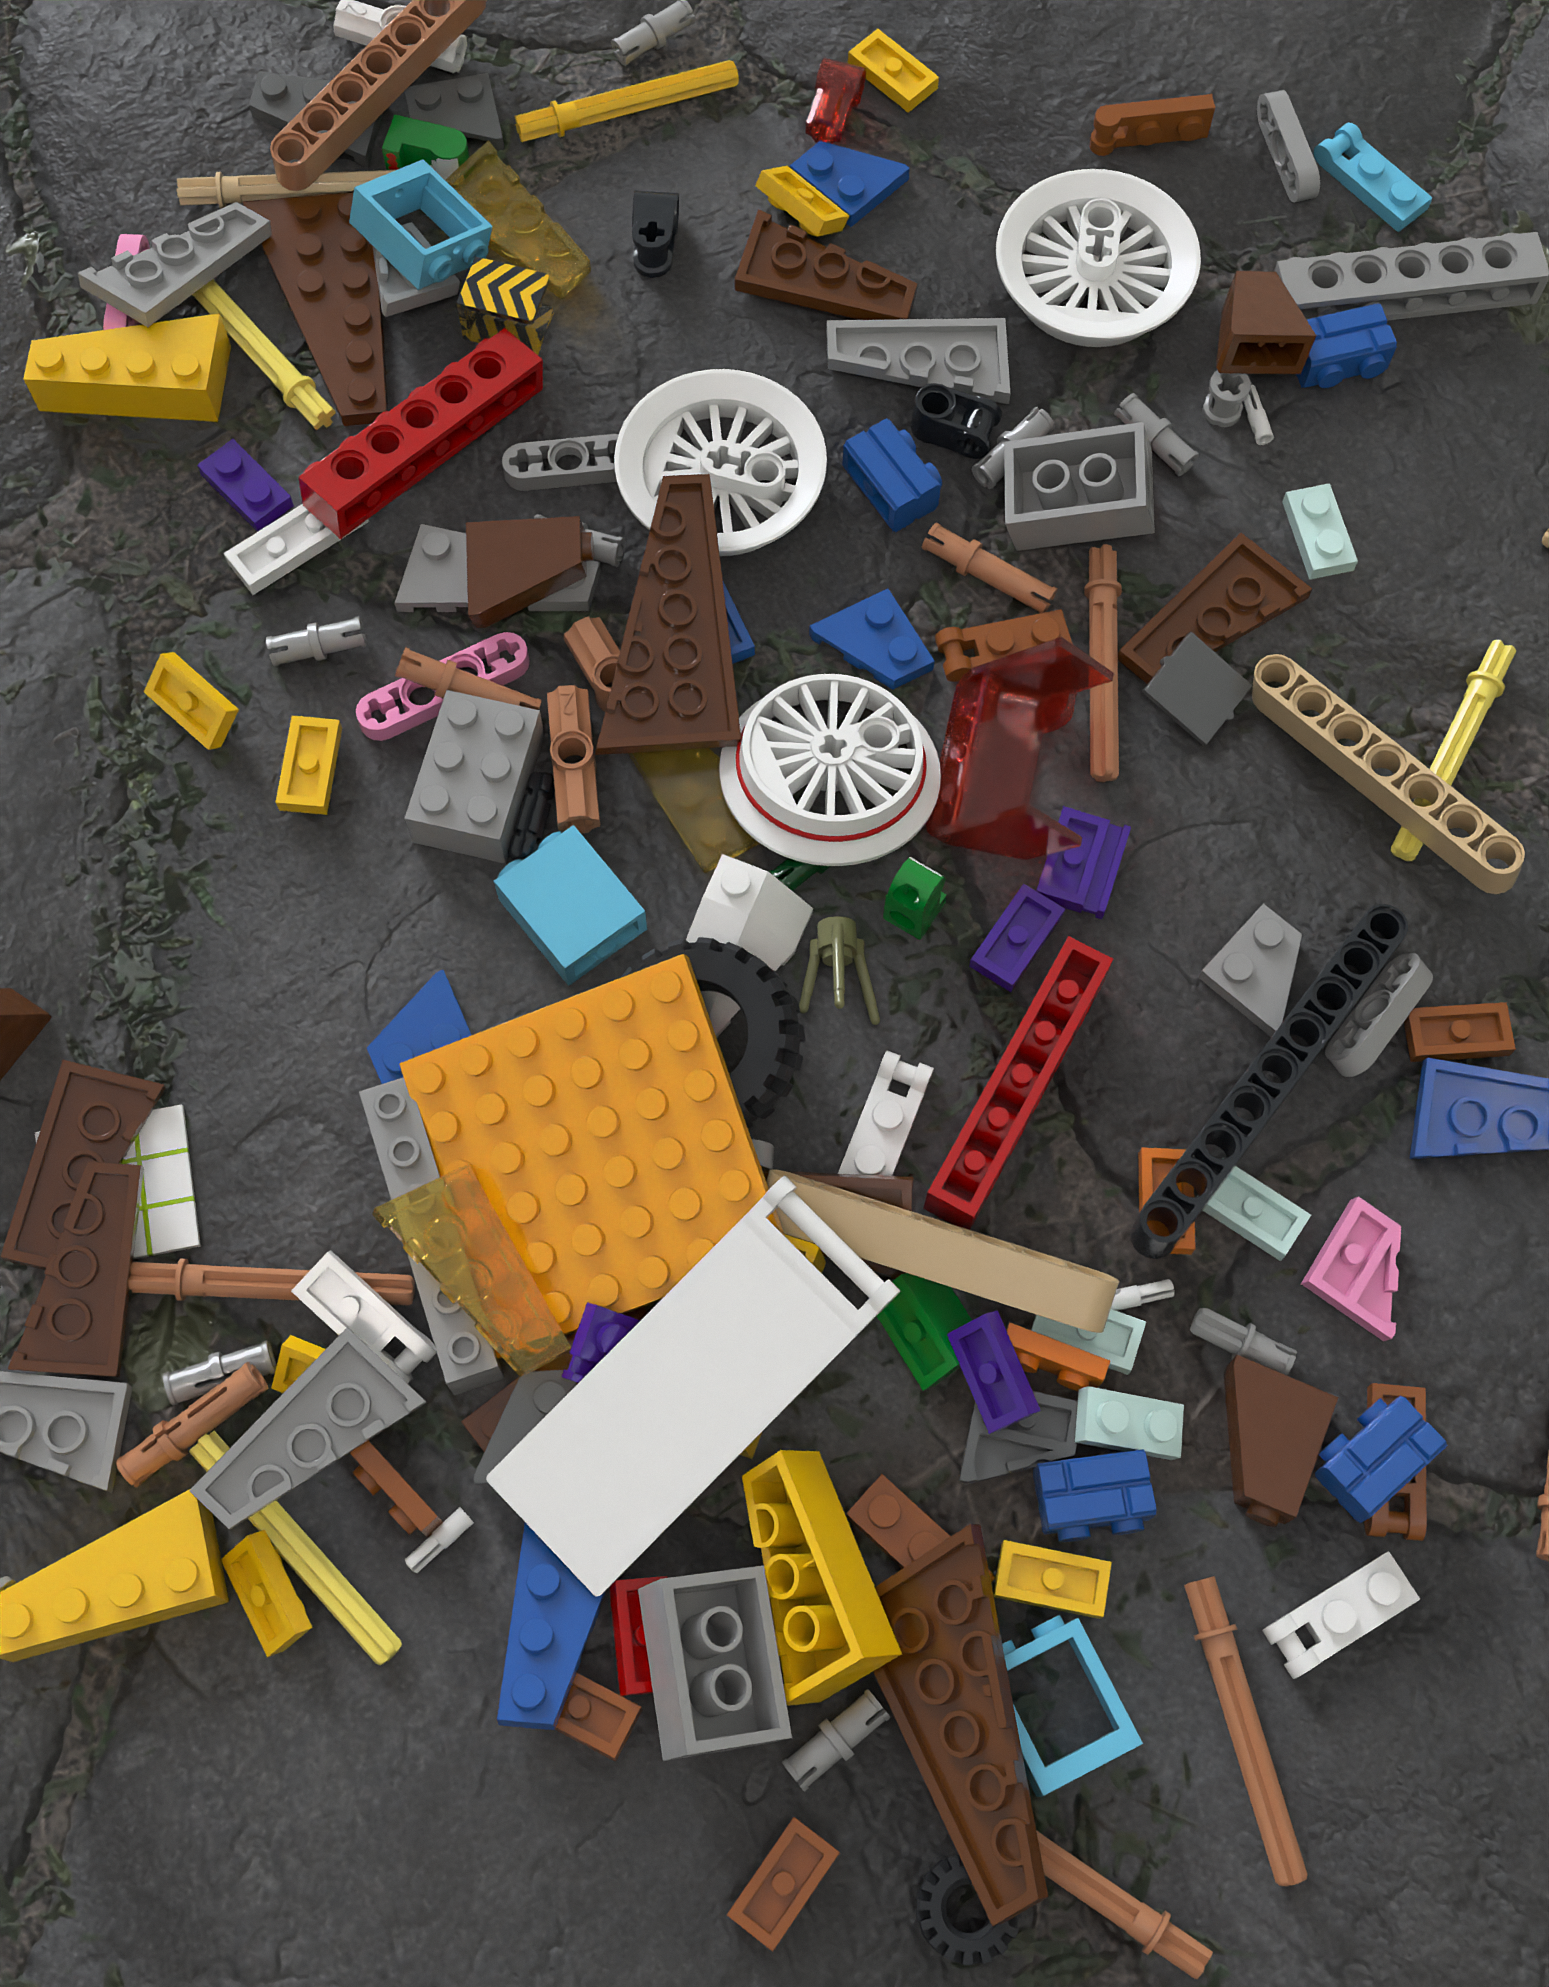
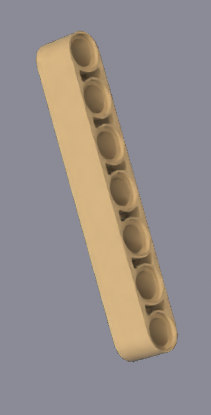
(1393, 792)
(957, 1256)

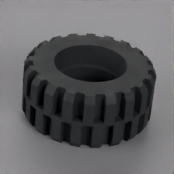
(769, 1011)

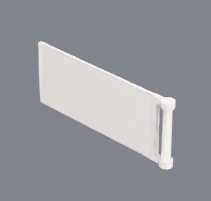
(686, 1391)

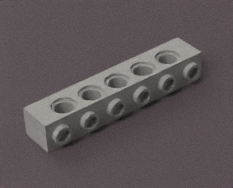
(1421, 277)
(407, 1164)

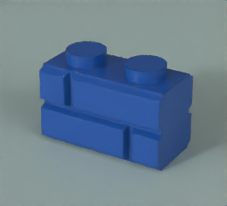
(1348, 346)
(892, 474)
(1379, 1457)
(1094, 1494)

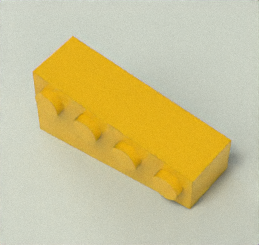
(134, 370)
(125, 1580)
(817, 1582)

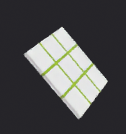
(167, 1194)

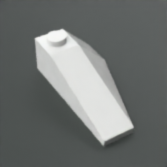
(750, 911)

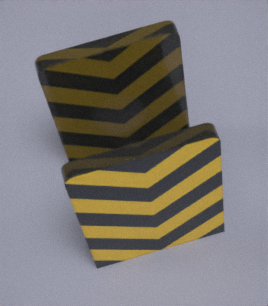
(502, 298)

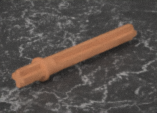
(1103, 647)
(248, 1282)
(1246, 1732)
(1124, 1910)

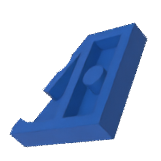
(850, 177)
(877, 639)
(421, 1026)

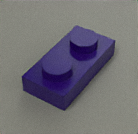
(245, 485)
(1017, 937)
(993, 1372)

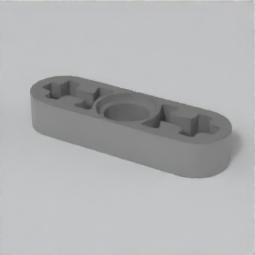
(1288, 146)
(553, 450)
(1368, 1031)

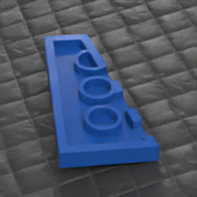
(1478, 1111)
(546, 1637)

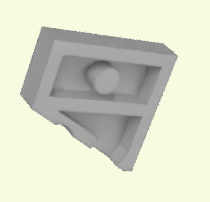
(398, 293)
(1257, 969)

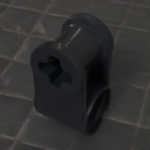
(653, 231)
(955, 420)

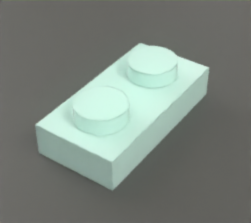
(1319, 531)
(1257, 1213)
(1116, 1343)
(1129, 1423)

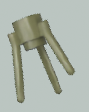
(837, 946)

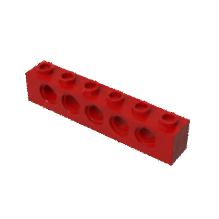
(421, 433)
(1017, 1084)

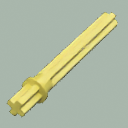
(297, 389)
(1481, 691)
(313, 1567)

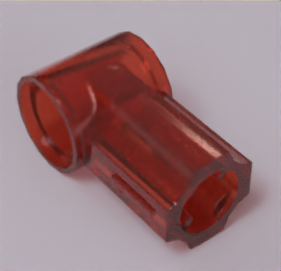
(836, 92)

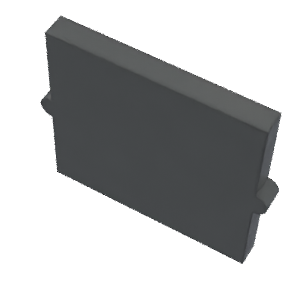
(1197, 688)

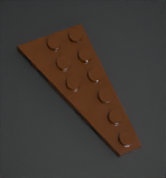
(333, 296)
(675, 654)
(961, 1719)

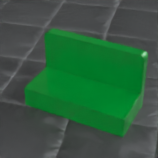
(920, 1324)

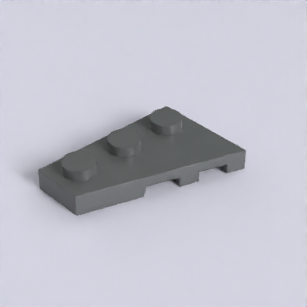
(281, 97)

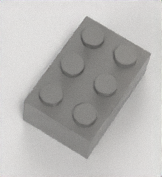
(1079, 486)
(474, 776)
(714, 1662)

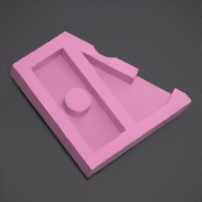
(1359, 1267)

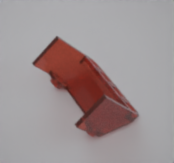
(996, 745)

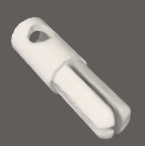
(1258, 418)
(1137, 1295)
(441, 1538)

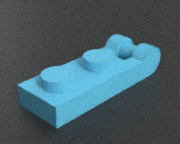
(1372, 177)

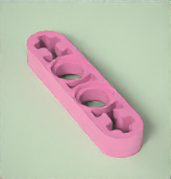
(471, 657)

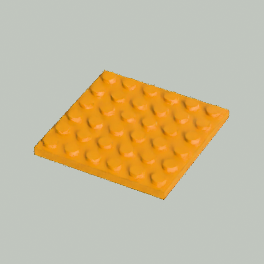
(599, 1137)

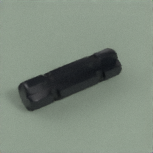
(532, 815)

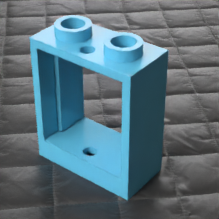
(419, 187)
(1095, 1754)

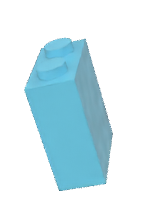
(570, 904)

